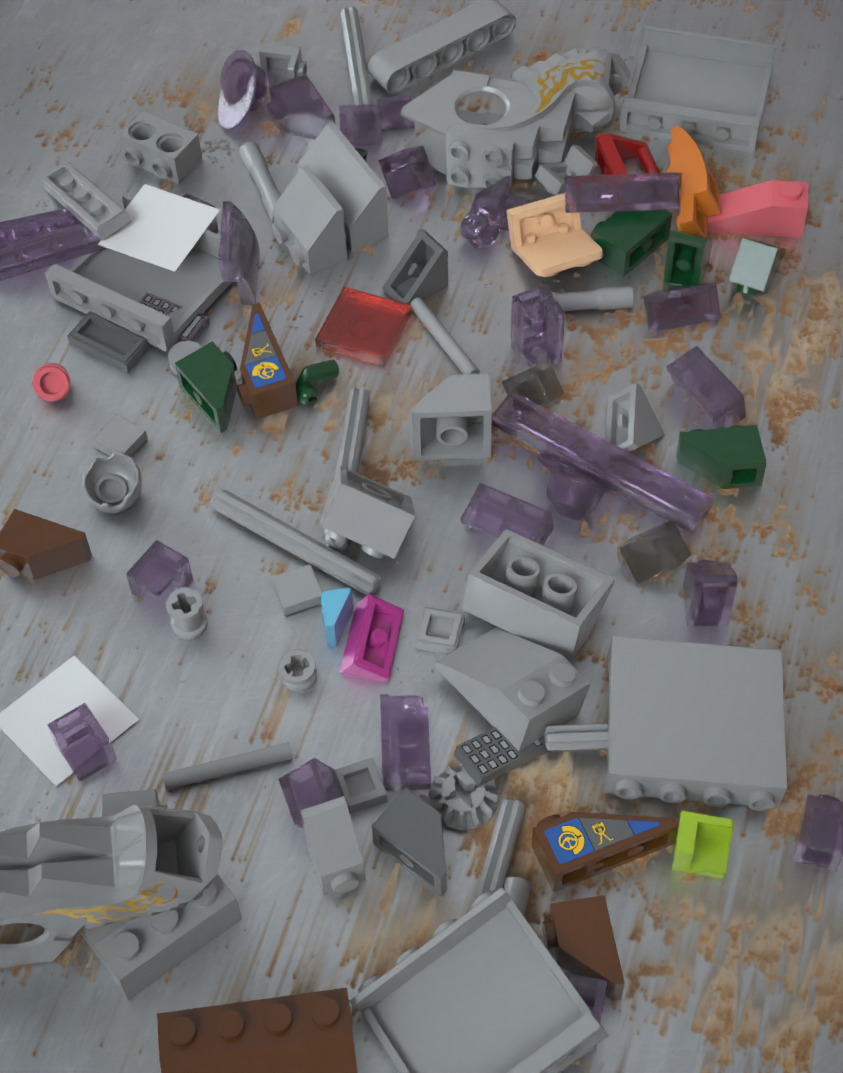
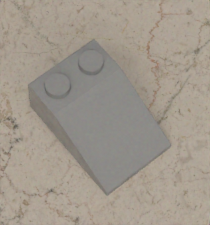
(516, 684)

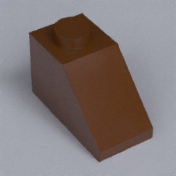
(39, 546)
(585, 941)

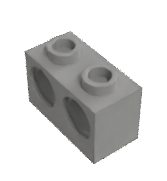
(160, 147)

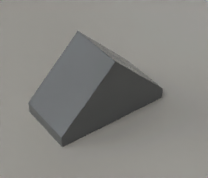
(420, 271)

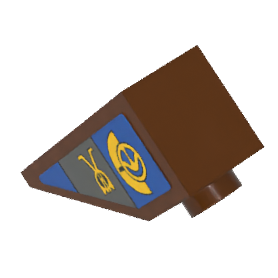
(264, 372)
(593, 843)

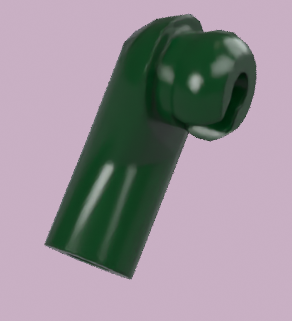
(311, 376)

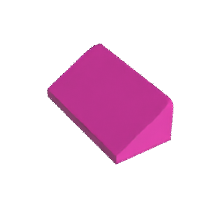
(372, 639)

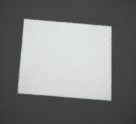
(161, 227)
(51, 698)

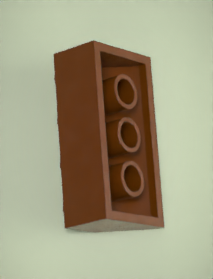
(261, 1036)

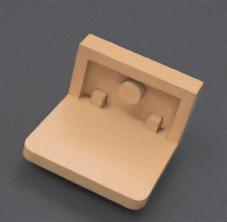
(549, 237)

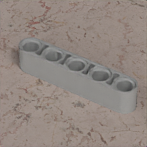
(441, 45)

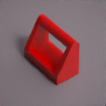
(614, 149)

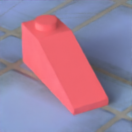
(763, 210)

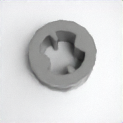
(308, 665)

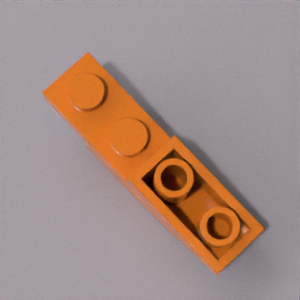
(697, 184)

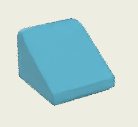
(337, 611)

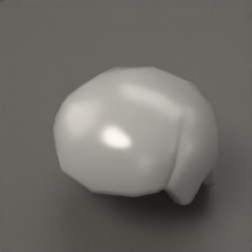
(112, 483)

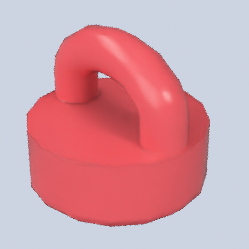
(51, 382)

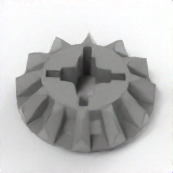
(456, 812)

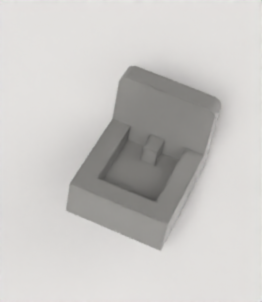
(282, 61)
(575, 164)

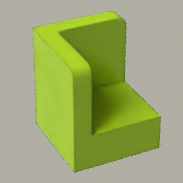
(702, 844)

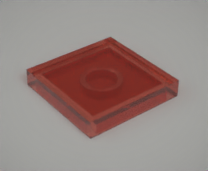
(363, 326)

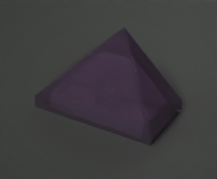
(682, 306)

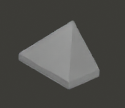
(631, 419)

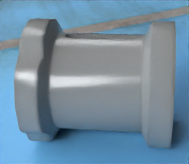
(186, 613)

